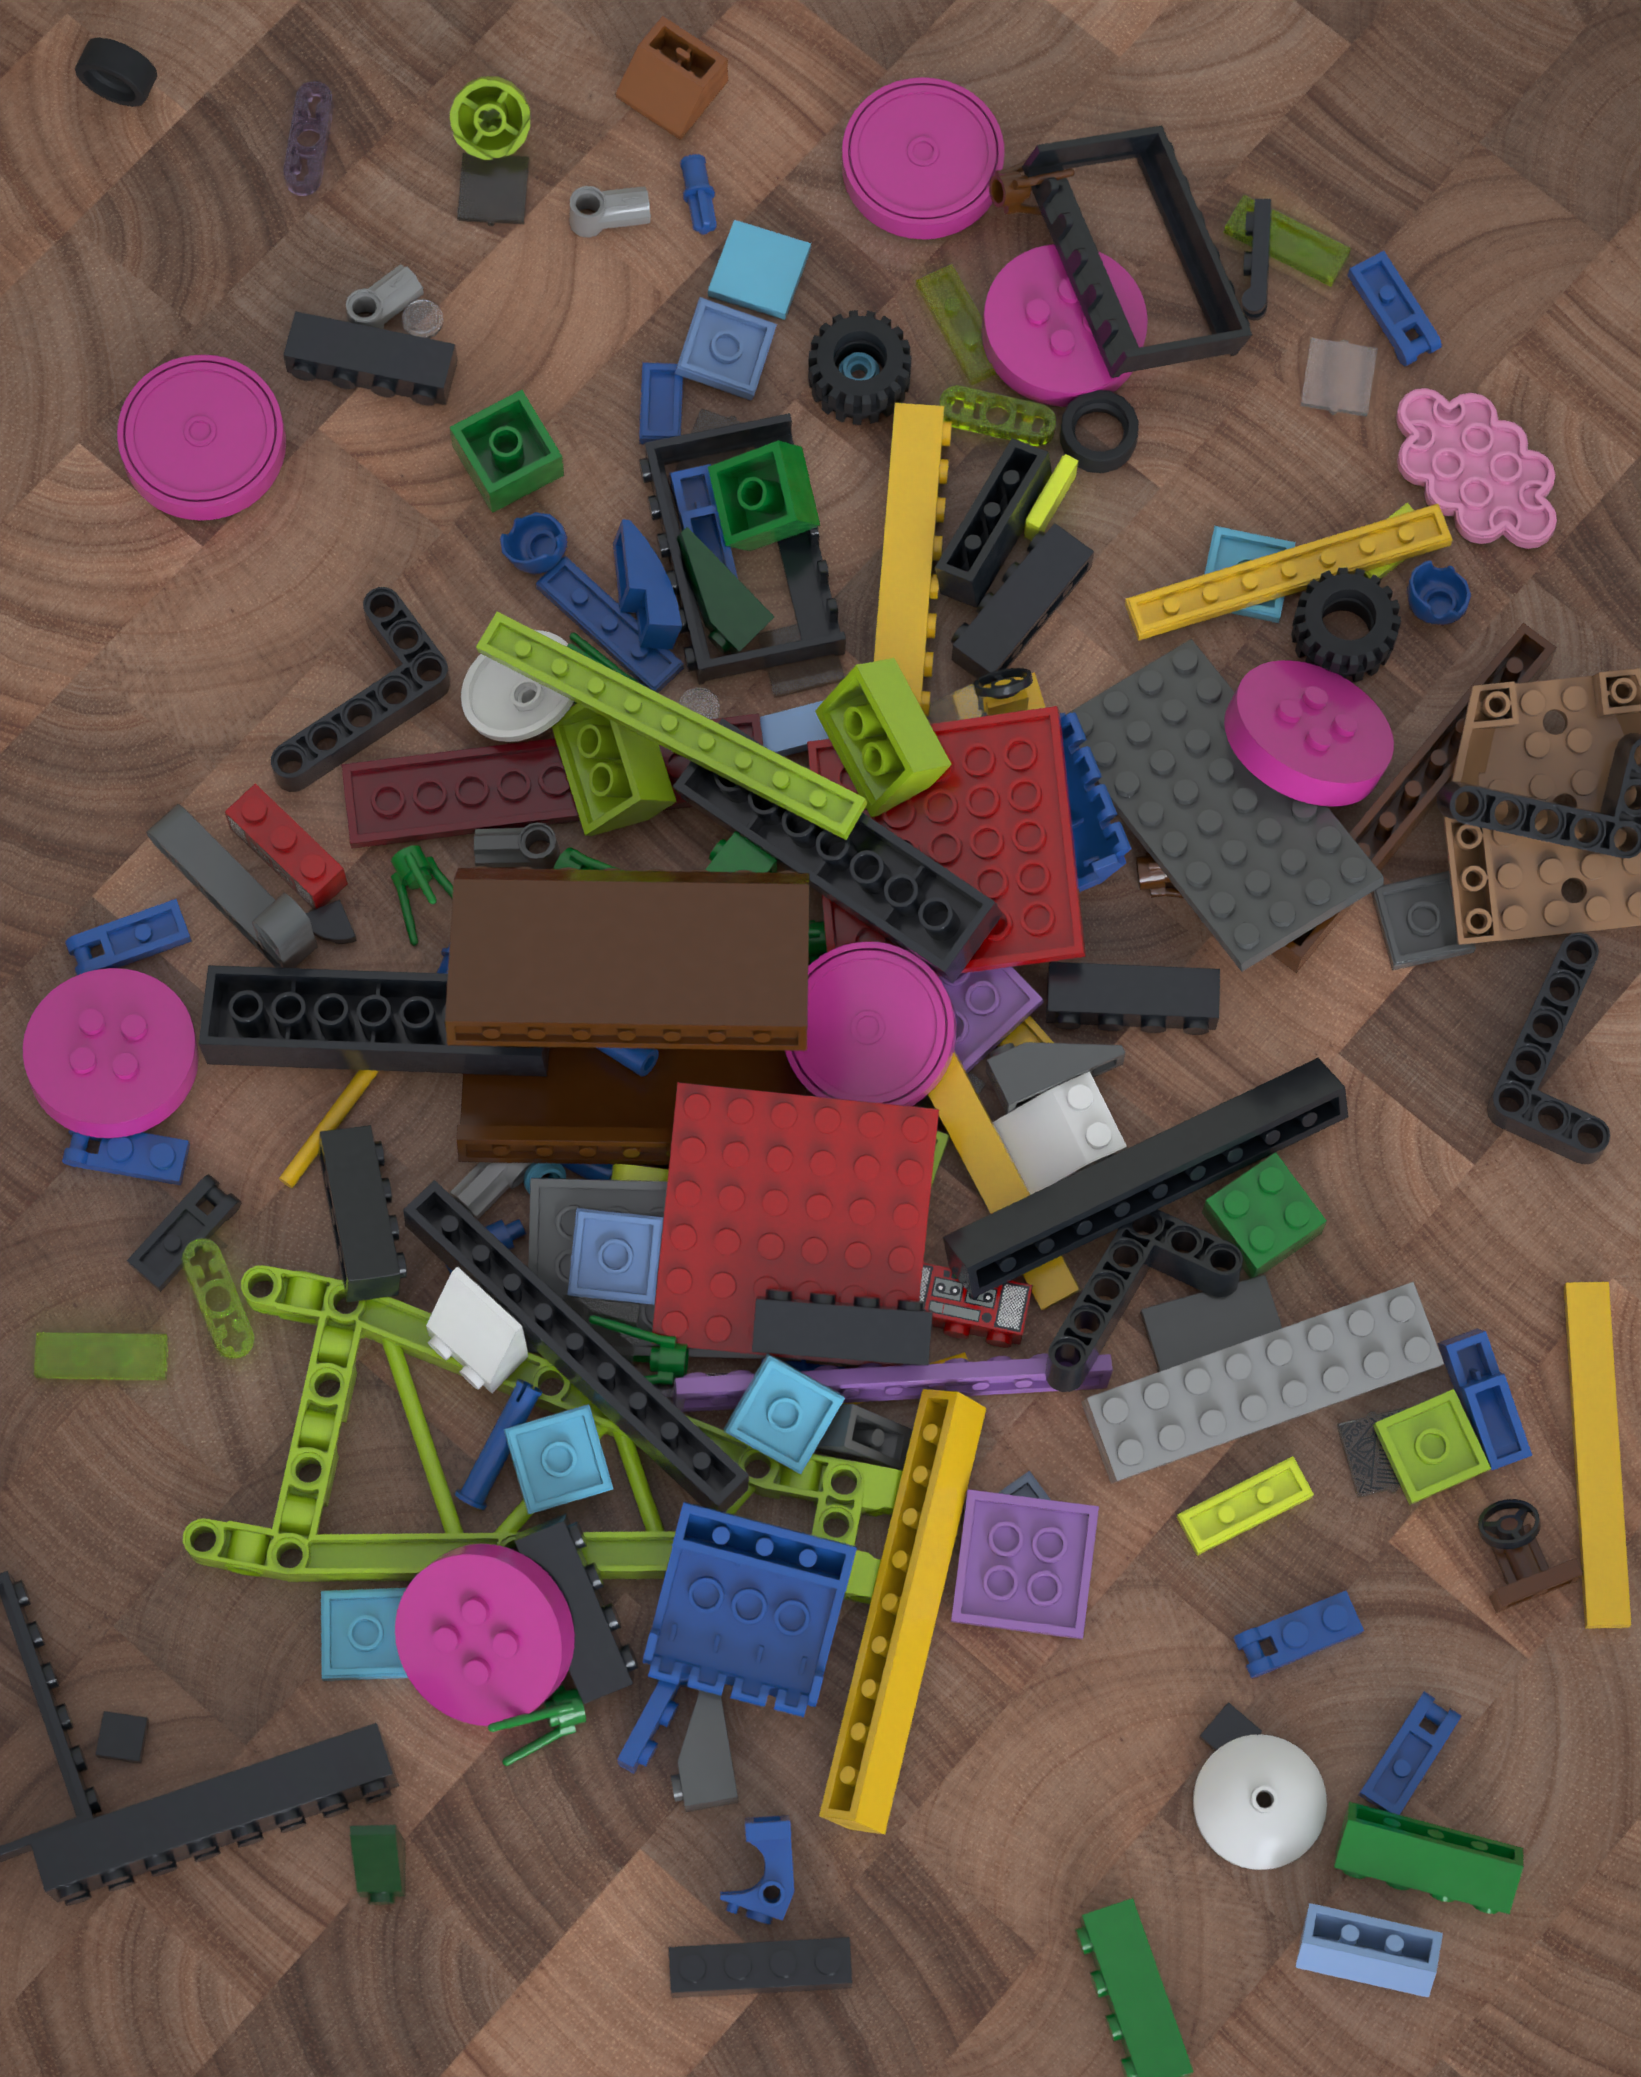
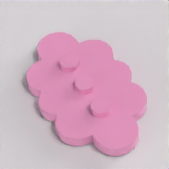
(1476, 468)

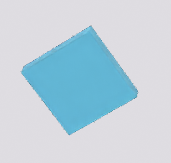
(759, 269)
(1236, 547)
(784, 1413)
(558, 1459)
(360, 1634)

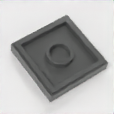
(1418, 921)

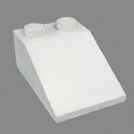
(1060, 1133)
(476, 1333)

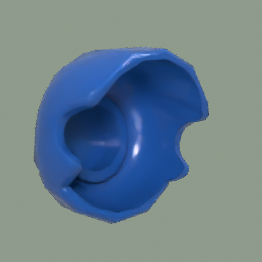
(535, 543)
(1437, 594)

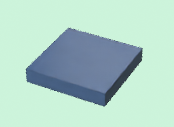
(725, 348)
(615, 1256)

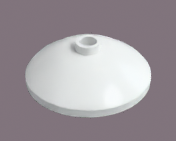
(507, 704)
(1235, 1822)

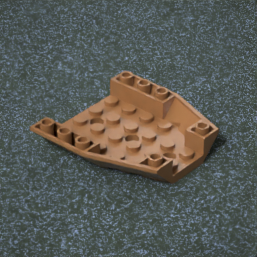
(1513, 883)

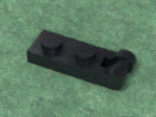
(1257, 261)
(160, 1254)

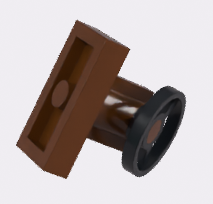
(1521, 1556)

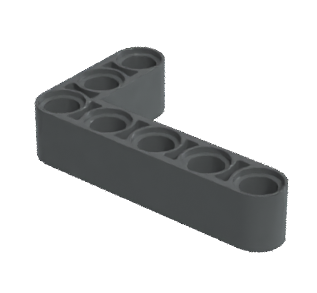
(273, 926)

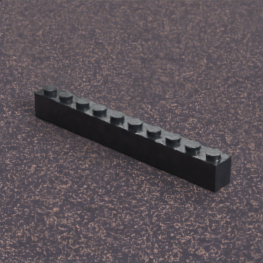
(1145, 1177)
(578, 1350)

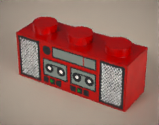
(286, 847)
(994, 1314)

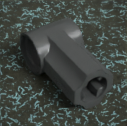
(511, 847)

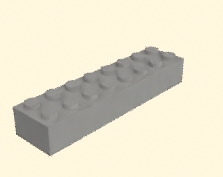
(1262, 1382)

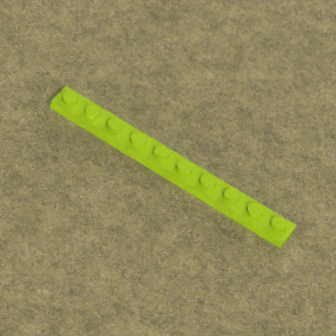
(672, 725)

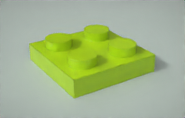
(1431, 1447)

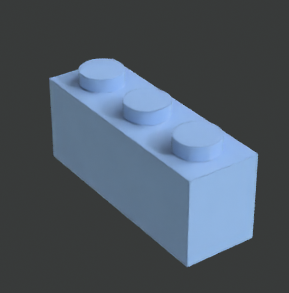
(1369, 1950)

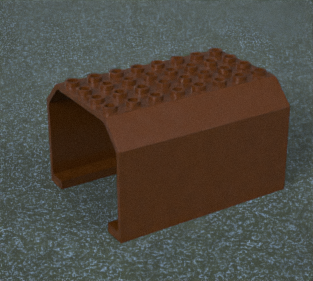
(620, 960)

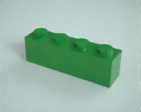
(1429, 1858)
(1134, 1992)

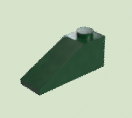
(724, 602)
(379, 1862)

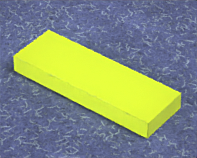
(1245, 1505)

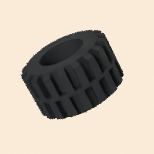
(859, 397)
(1350, 594)

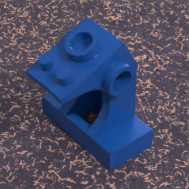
(773, 1840)

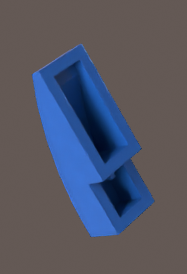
(699, 512)
(645, 589)
(1485, 1397)

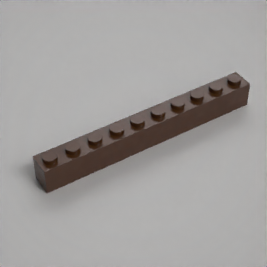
(1419, 782)

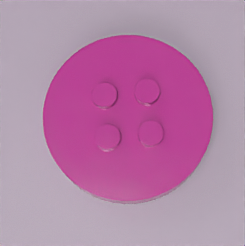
(921, 157)
(1039, 331)
(201, 437)
(1308, 733)
(875, 1026)
(110, 1053)
(484, 1634)

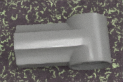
(611, 209)
(384, 298)
(487, 1184)

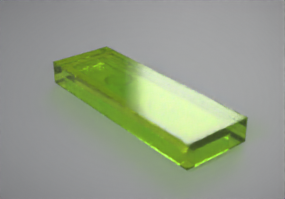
(1294, 243)
(957, 321)
(101, 1356)

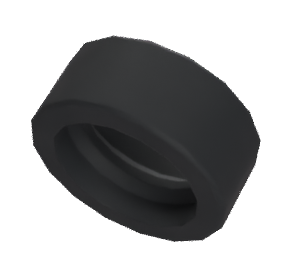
(116, 72)
(1108, 403)

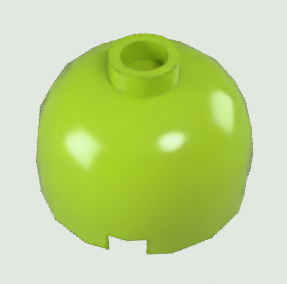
(490, 117)

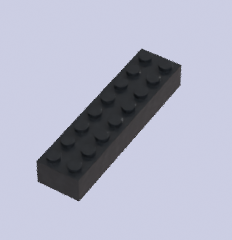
(867, 875)
(343, 1023)
(215, 1814)

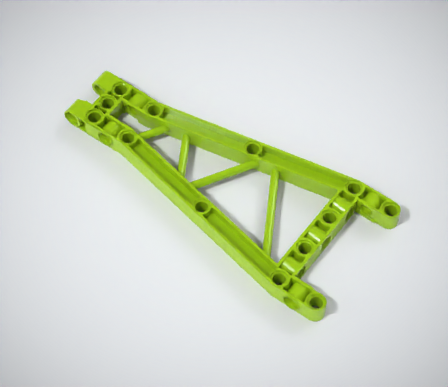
(400, 1557)

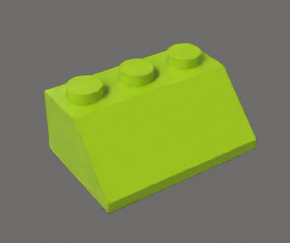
(882, 735)
(611, 771)

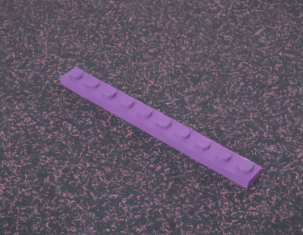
(904, 1382)

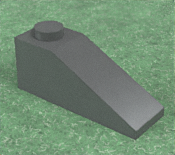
(1033, 1068)
(705, 1759)

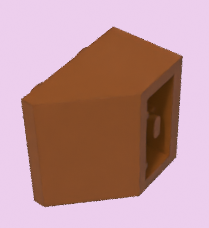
(672, 78)

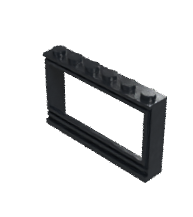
(1186, 229)
(800, 555)
(55, 1716)

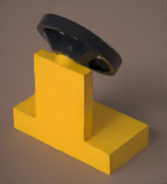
(1009, 693)

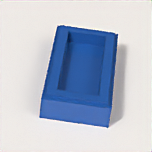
(660, 402)

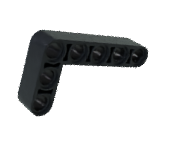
(371, 701)
(1561, 818)
(1539, 1052)
(1121, 1284)

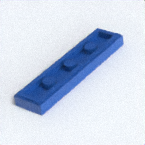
(607, 626)

